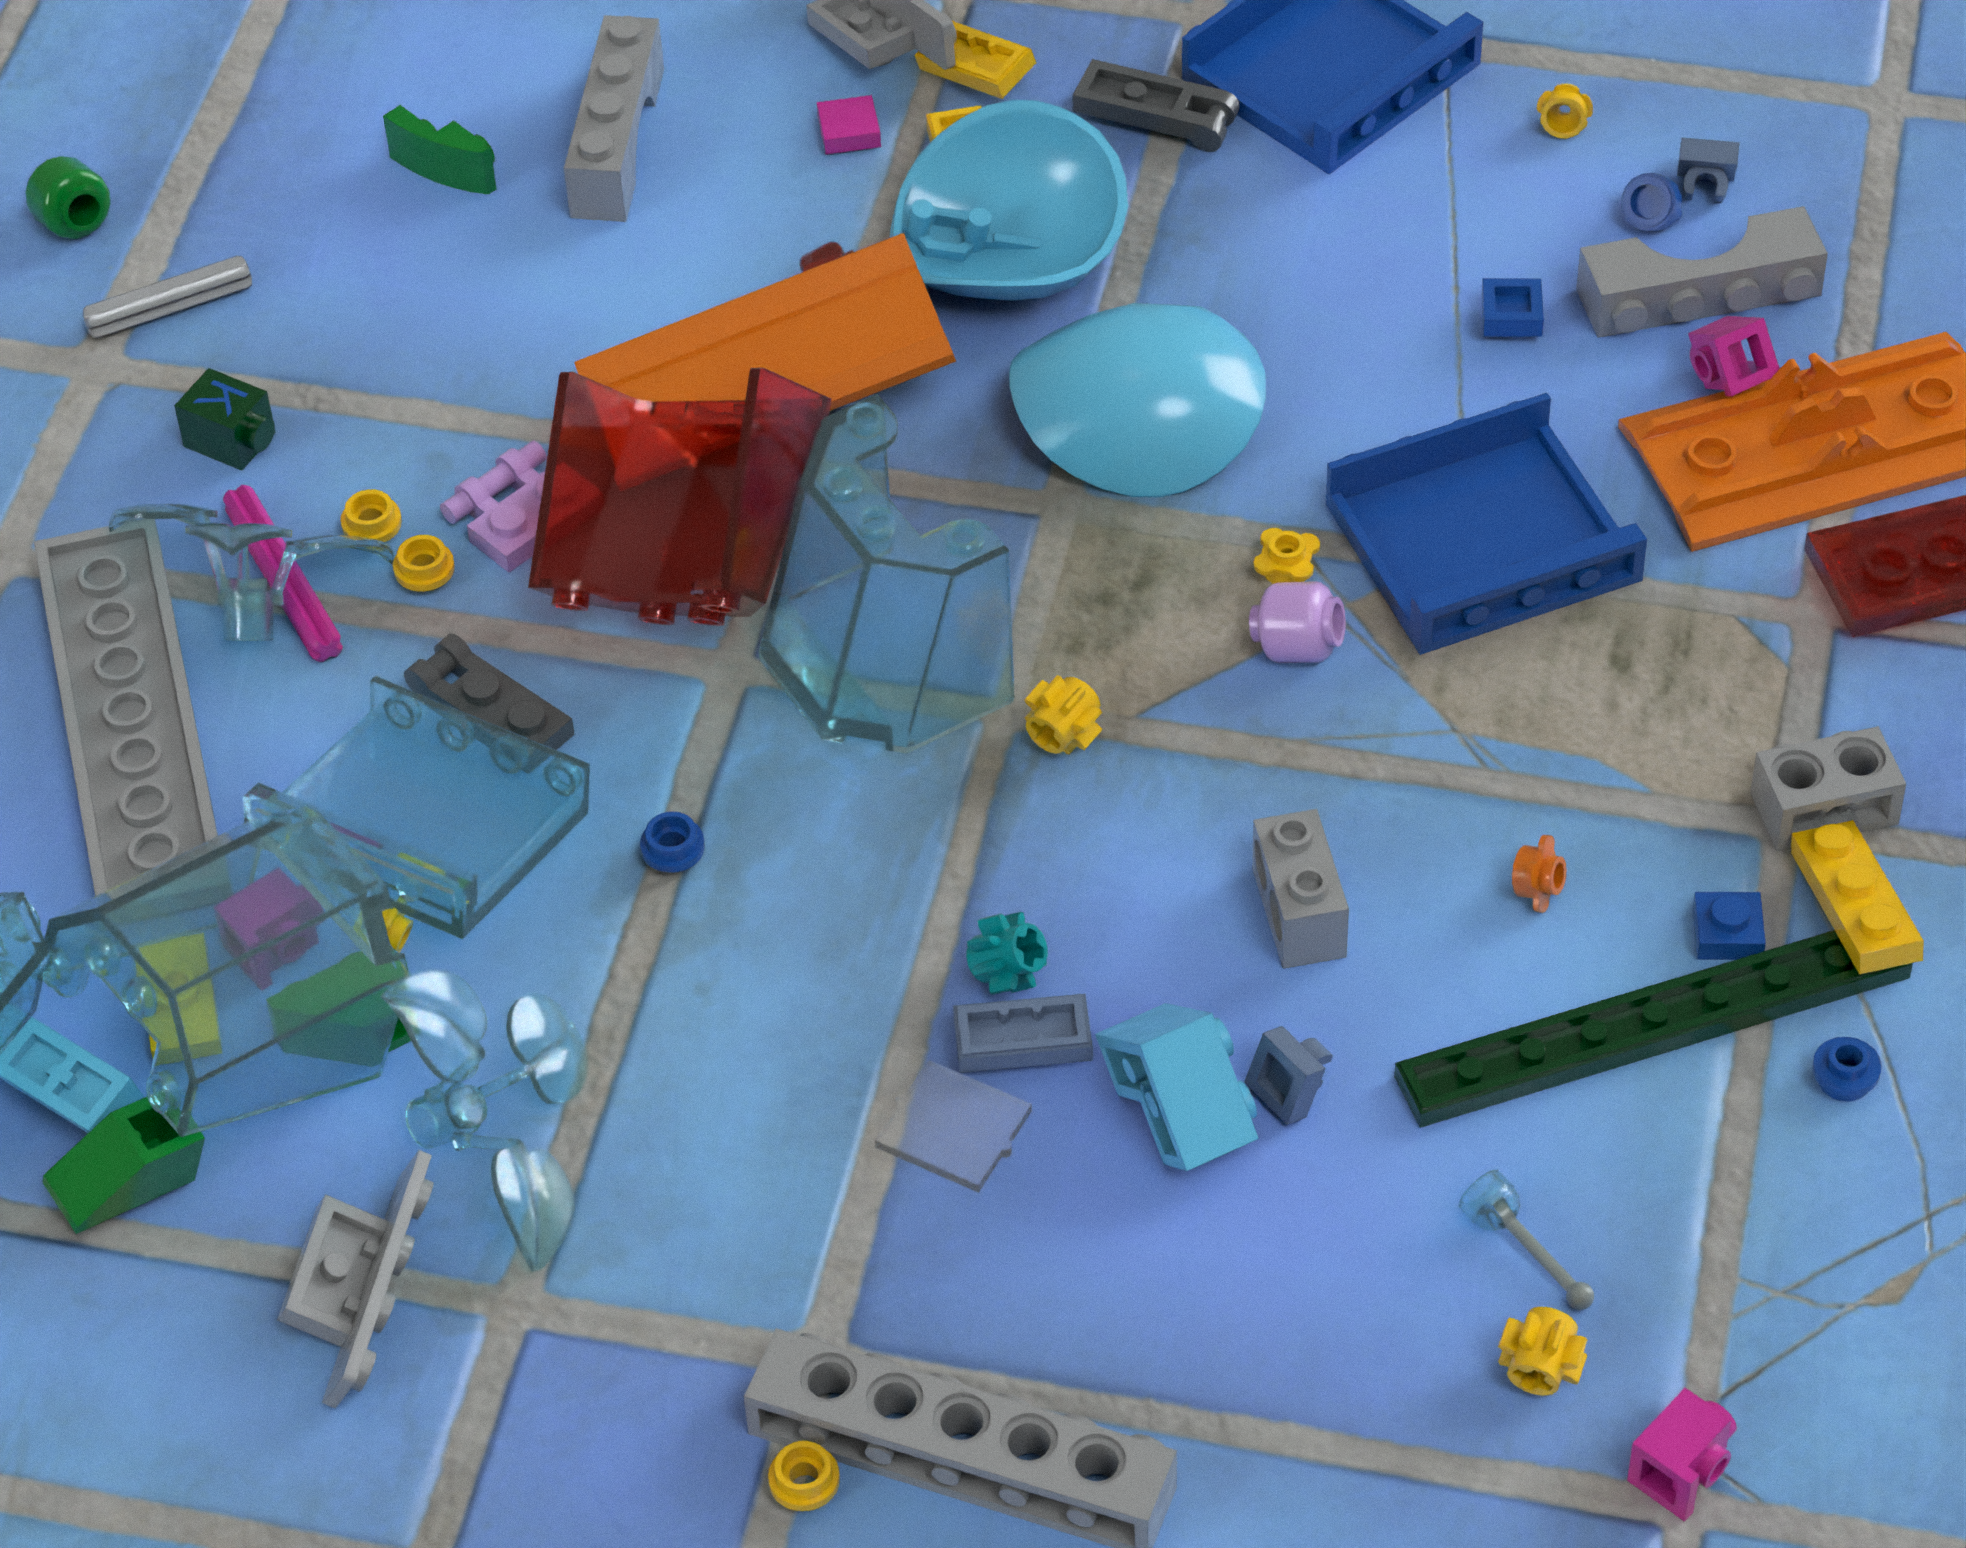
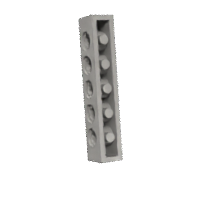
(982, 1470)

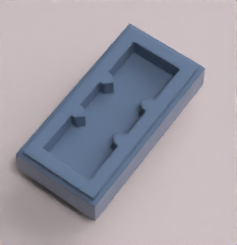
(1022, 1033)

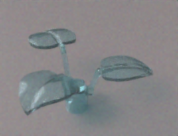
(247, 603)
(445, 1028)

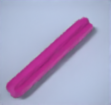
(299, 598)

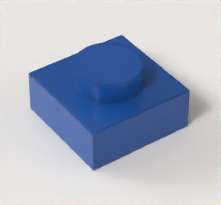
(1512, 307)
(1728, 925)

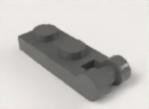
(1156, 103)
(487, 693)

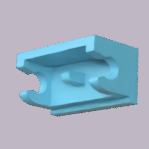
(65, 1076)

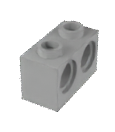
(1828, 784)
(1300, 888)

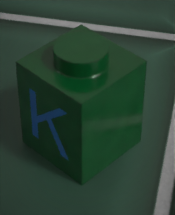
(225, 419)

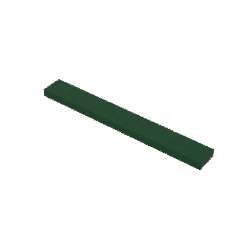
(1633, 1027)

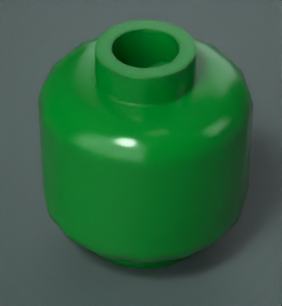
(67, 197)

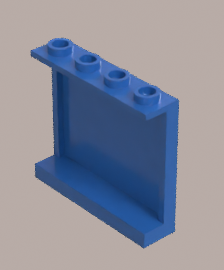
(1329, 70)
(1480, 525)

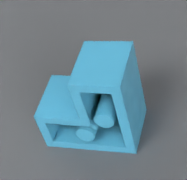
(1183, 1077)

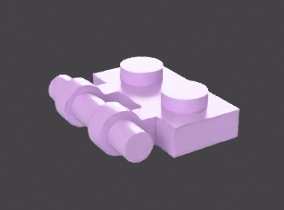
(505, 528)

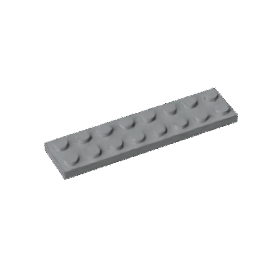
(124, 699)

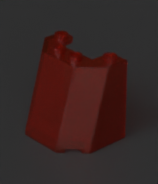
(671, 499)

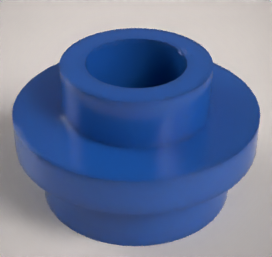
(672, 842)
(1842, 1081)

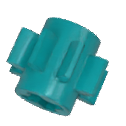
(1007, 953)

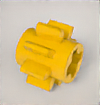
(1063, 715)
(1542, 1351)

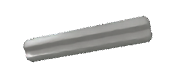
(167, 297)

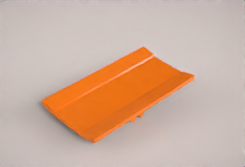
(830, 328)
(1809, 440)

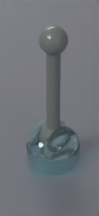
(1493, 1206)

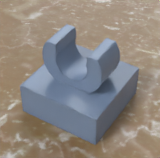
(1707, 160)
(1287, 1073)

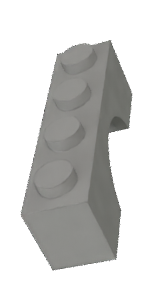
(604, 141)
(1636, 288)

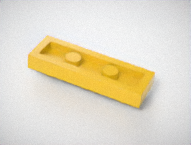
(1857, 897)

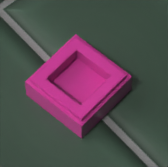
(848, 124)

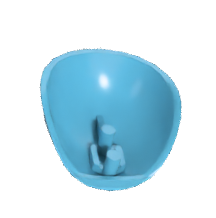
(1012, 203)
(1141, 397)

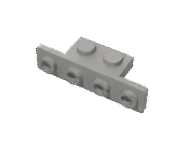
(885, 29)
(346, 1272)

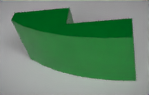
(444, 156)

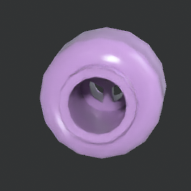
(1298, 622)

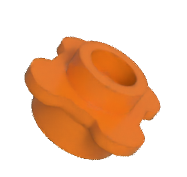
(1539, 873)

